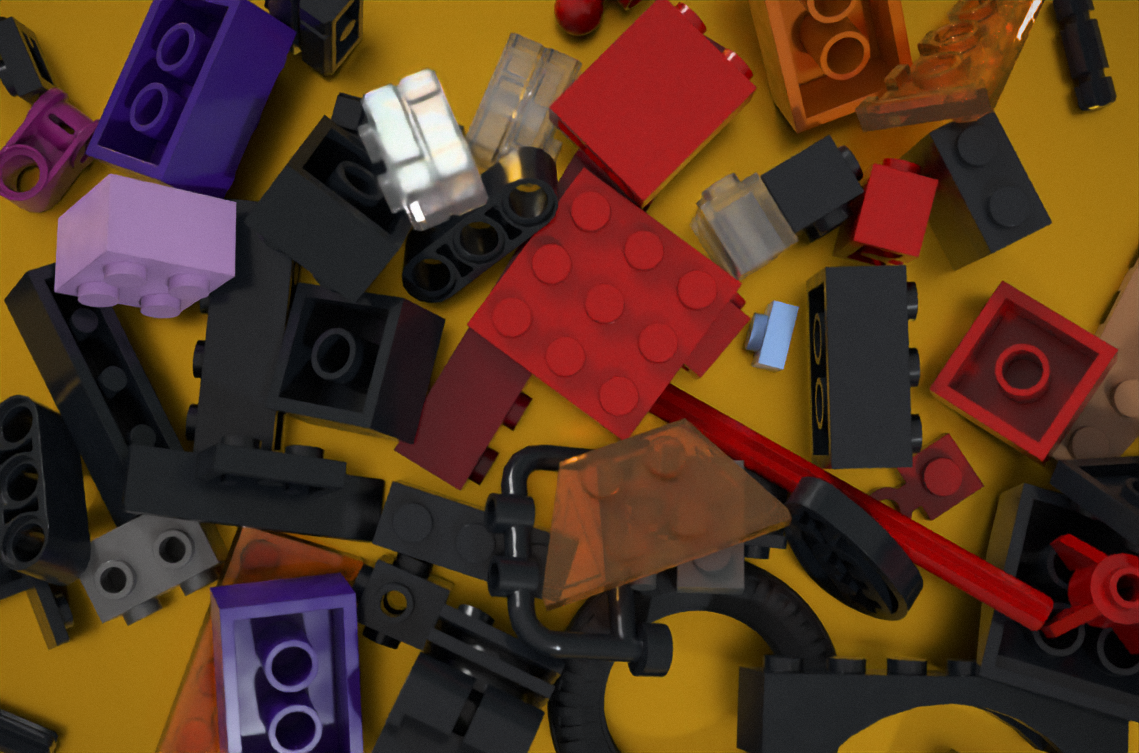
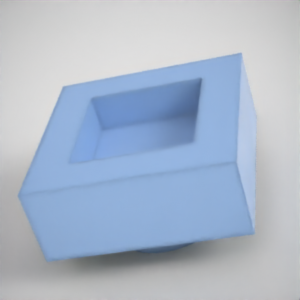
(771, 335)

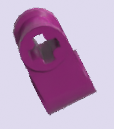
(48, 146)

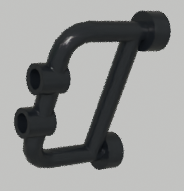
(516, 577)

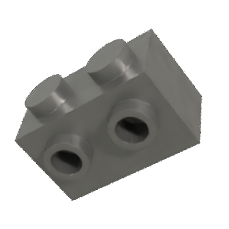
(147, 560)

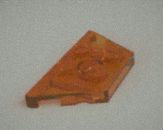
(649, 510)

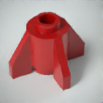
(1099, 592)

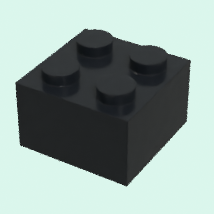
(331, 212)
(356, 363)

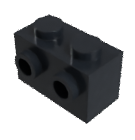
(816, 188)

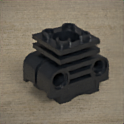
(470, 691)

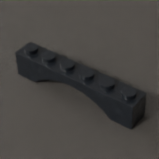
(820, 708)

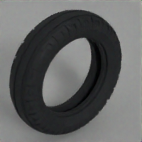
(766, 606)

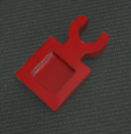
(934, 483)

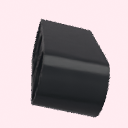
(470, 250)
(41, 494)

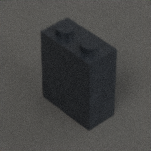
(980, 192)

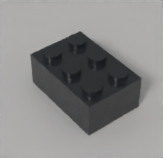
(862, 367)

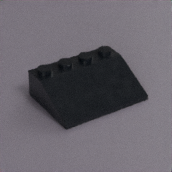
(1080, 666)

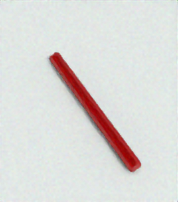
(921, 544)

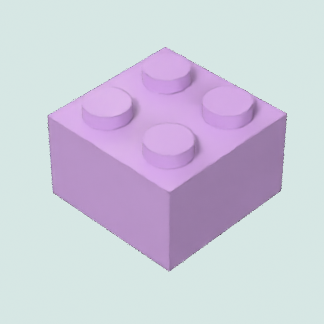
(145, 246)

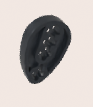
(850, 552)

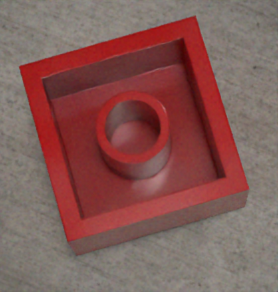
(1024, 373)

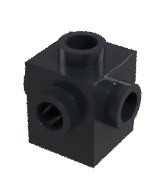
(394, 624)

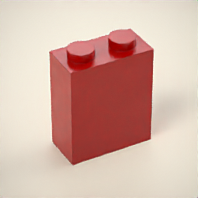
(653, 100)

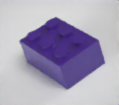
(192, 93)
(287, 666)

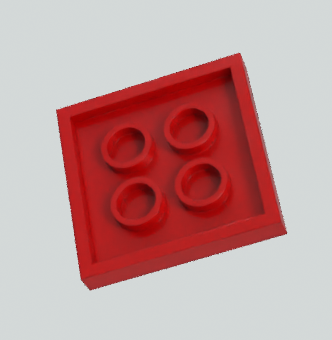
(604, 305)

